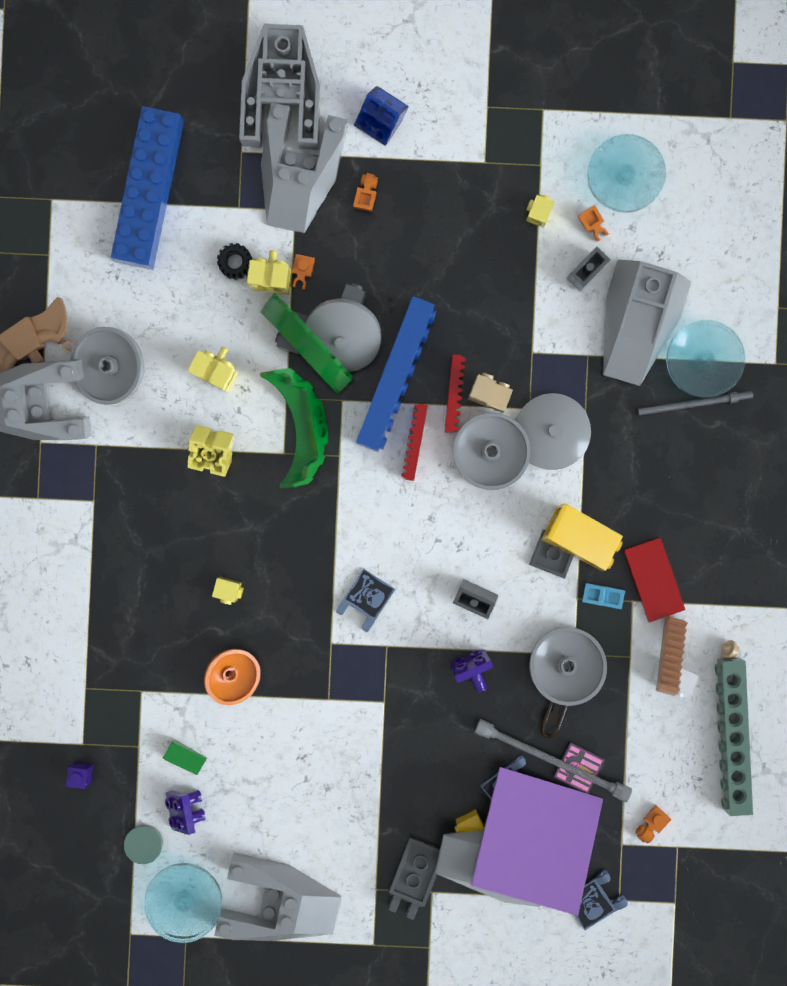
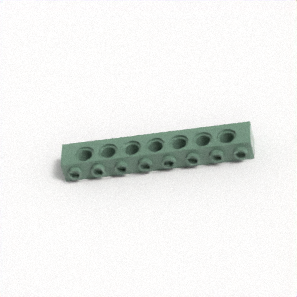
(743, 802)

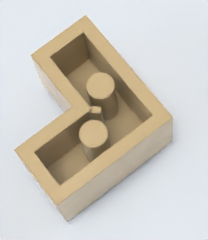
(490, 394)

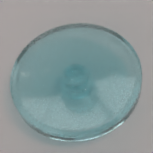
(626, 173)
(705, 359)
(183, 902)

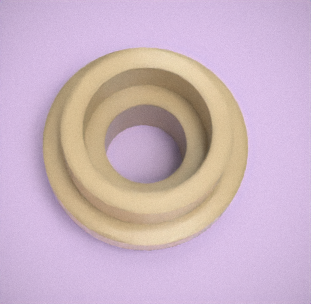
(729, 650)

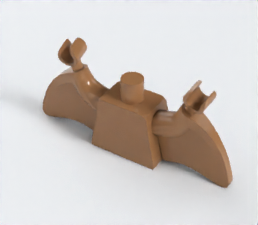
(30, 334)

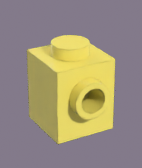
(539, 210)
(227, 590)

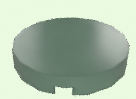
(143, 844)

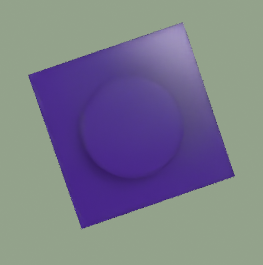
(79, 775)

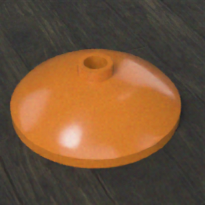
(239, 683)

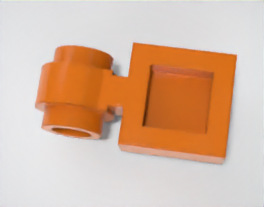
(366, 197)
(656, 821)

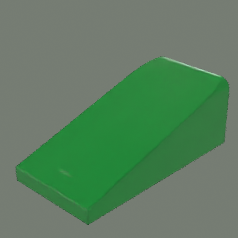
(184, 757)

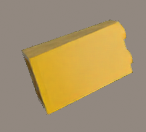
(582, 537)

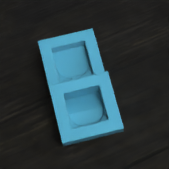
(603, 596)

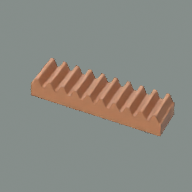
(671, 656)

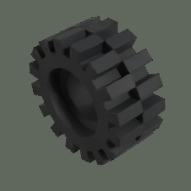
(234, 249)

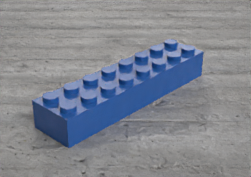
(147, 188)
(395, 374)

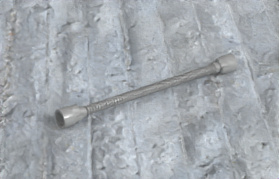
(617, 789)

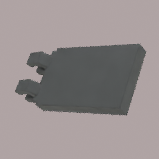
(414, 876)

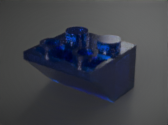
(380, 115)

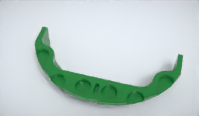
(307, 343)
(309, 425)

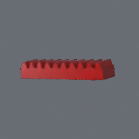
(453, 390)
(416, 441)

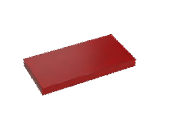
(654, 579)

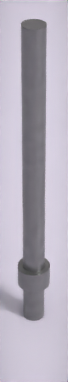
(731, 397)

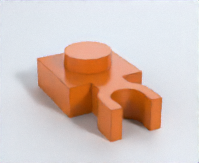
(591, 220)
(302, 268)

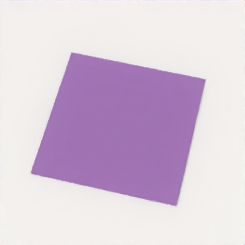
(537, 841)

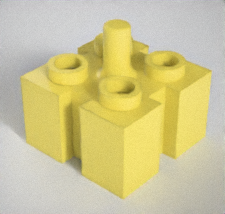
(269, 276)
(214, 369)
(210, 450)

